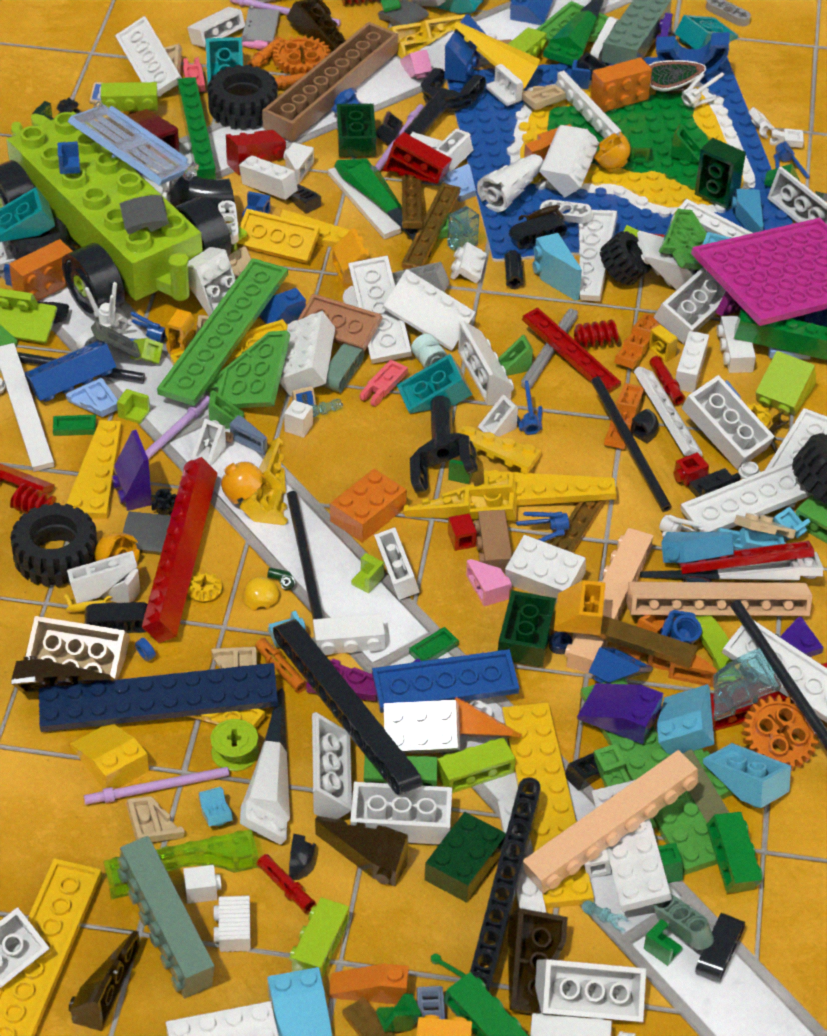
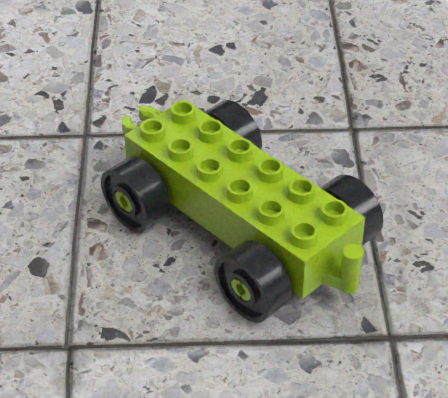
(93, 216)

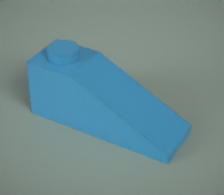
(748, 209)
(695, 546)

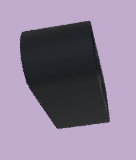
(526, 232)
(118, 616)
(716, 958)

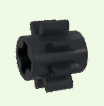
(68, 106)
(163, 501)

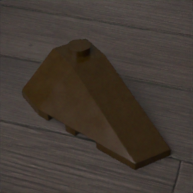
(314, 20)
(38, 673)
(376, 851)
(531, 938)
(100, 991)

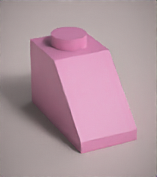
(417, 64)
(488, 582)

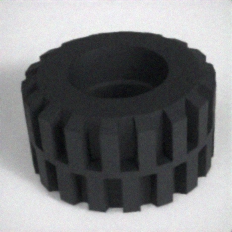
(623, 258)

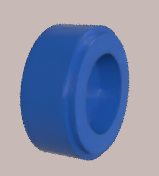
(145, 649)

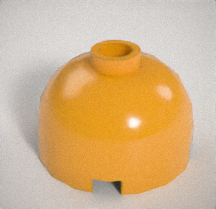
(613, 151)
(241, 480)
(115, 544)

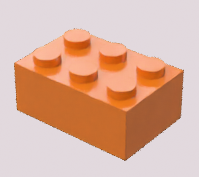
(621, 84)
(40, 271)
(368, 505)

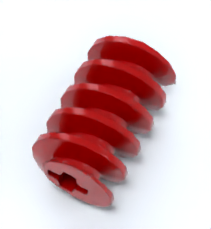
(596, 332)
(27, 498)

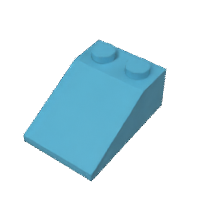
(557, 265)
(686, 721)
(750, 774)
(299, 1003)

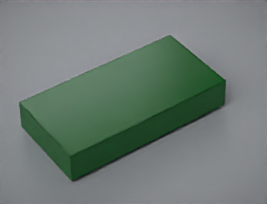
(74, 425)
(434, 645)

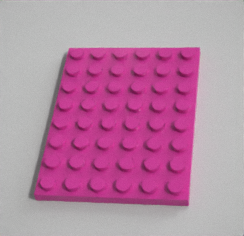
(773, 270)

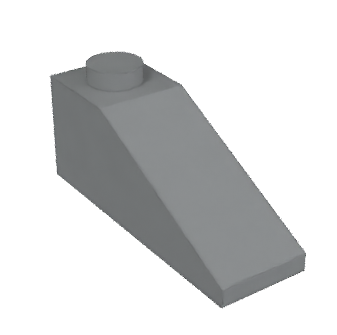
(432, 273)

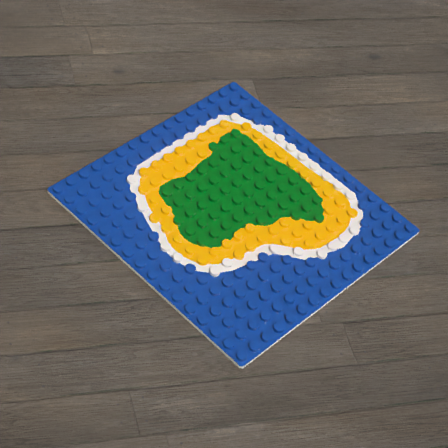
(639, 192)

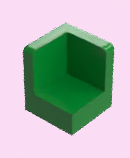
(639, 148)
(458, 473)
(671, 862)
(660, 945)
(400, 1017)

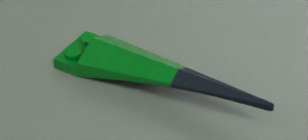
(573, 38)
(371, 183)

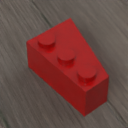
(262, 144)
(417, 159)

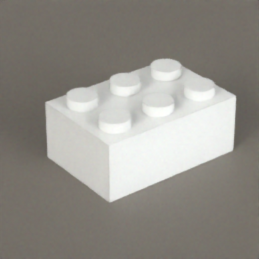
(544, 568)
(424, 726)

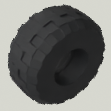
(25, 246)

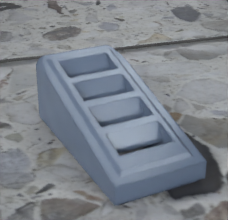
(248, 435)
(431, 998)

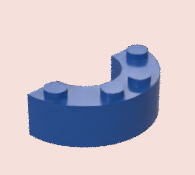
(710, 55)

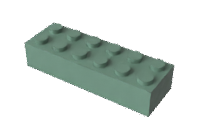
(635, 31)
(166, 917)

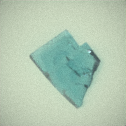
(742, 683)

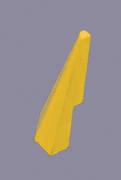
(418, 35)
(498, 52)
(470, 499)
(267, 502)

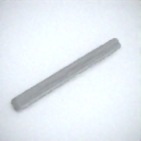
(547, 351)

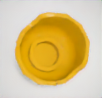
(260, 593)

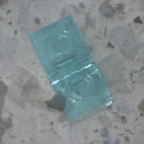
(463, 228)

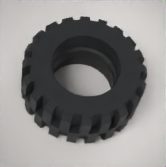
(240, 95)
(811, 466)
(48, 525)

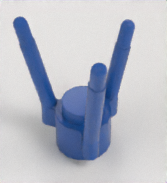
(785, 153)
(154, 330)
(530, 423)
(557, 520)

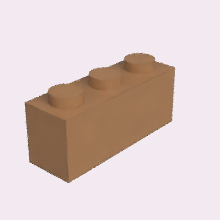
(493, 538)

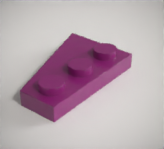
(359, 681)

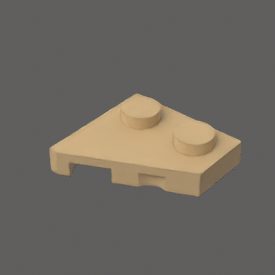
(543, 96)

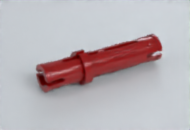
(670, 385)
(292, 889)

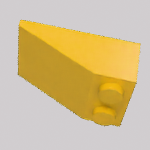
(111, 756)

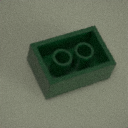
(356, 130)
(719, 172)
(527, 627)
(465, 857)

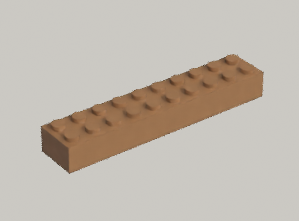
(316, 91)

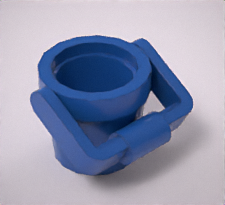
(346, 97)
(684, 628)

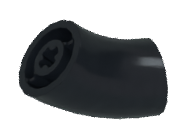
(214, 189)

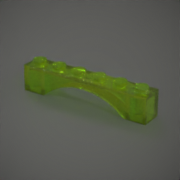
(230, 852)

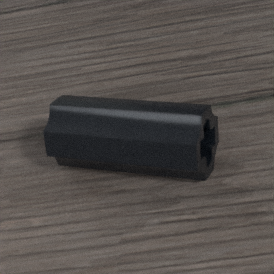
(513, 269)

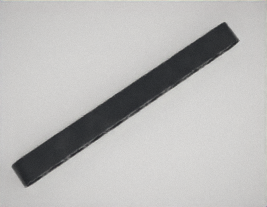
(347, 708)
(503, 886)

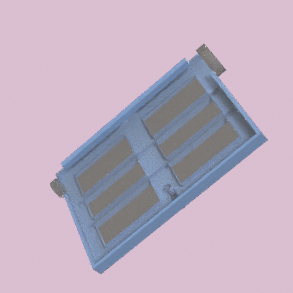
(133, 144)

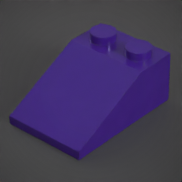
(133, 474)
(622, 709)

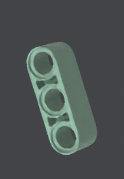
(343, 367)
(685, 922)

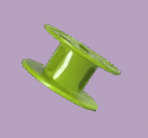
(234, 732)

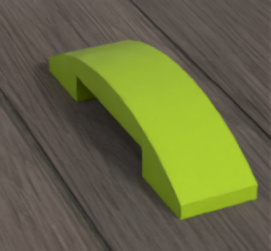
(714, 640)

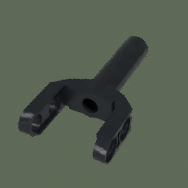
(442, 99)
(443, 446)

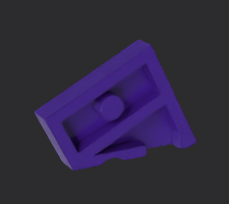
(665, 26)
(802, 638)

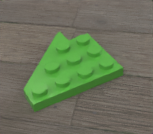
(564, 15)
(681, 236)
(255, 374)

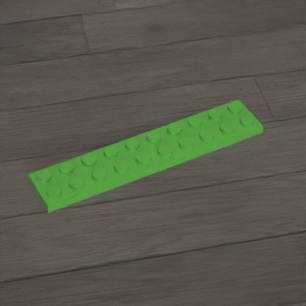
(222, 332)
(676, 822)

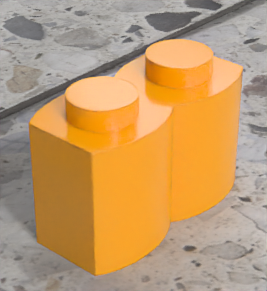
(179, 331)

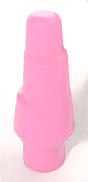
(257, 44)

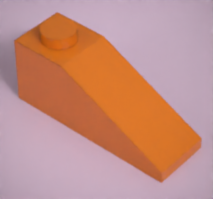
(479, 724)
(375, 983)

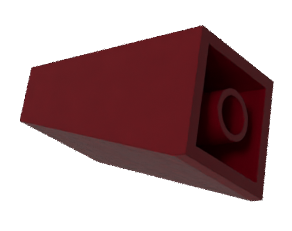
(158, 126)

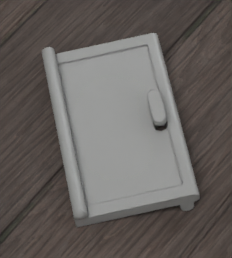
(260, 24)

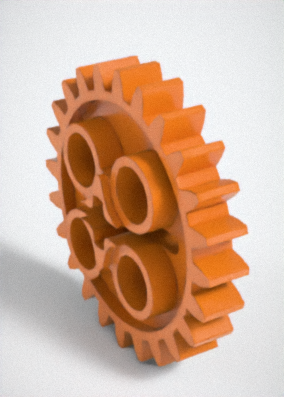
(288, 56)
(796, 724)

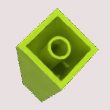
(786, 383)

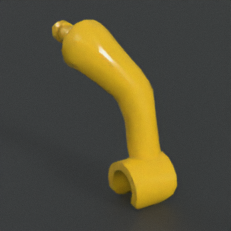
(79, 607)

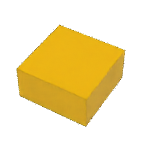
(663, 343)

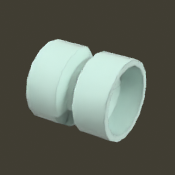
(427, 350)

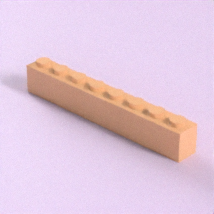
(624, 568)
(716, 598)
(610, 821)

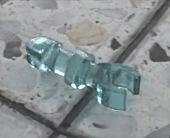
(324, 407)
(603, 914)

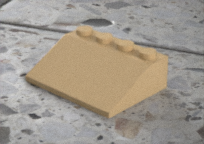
(79, 645)

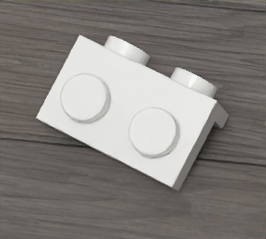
(506, 86)
(468, 262)

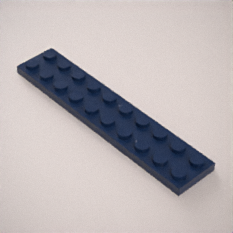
(157, 697)

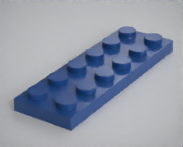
(447, 678)

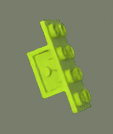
(25, 317)

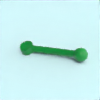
(436, 959)

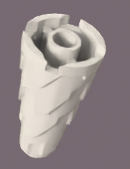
(508, 182)

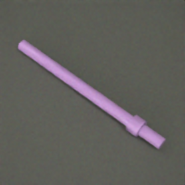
(380, 164)
(193, 412)
(110, 794)

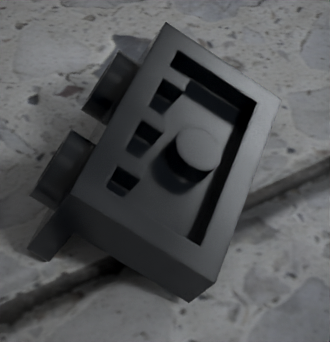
(712, 482)

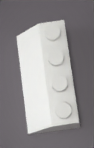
(569, 158)
(796, 198)
(428, 309)
(483, 364)
(331, 768)
(18, 945)
(590, 990)

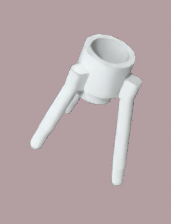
(692, 96)
(107, 310)
(673, 524)

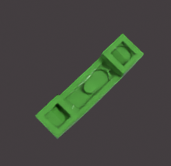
(611, 768)

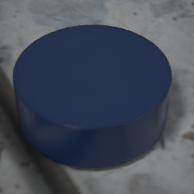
(558, 642)

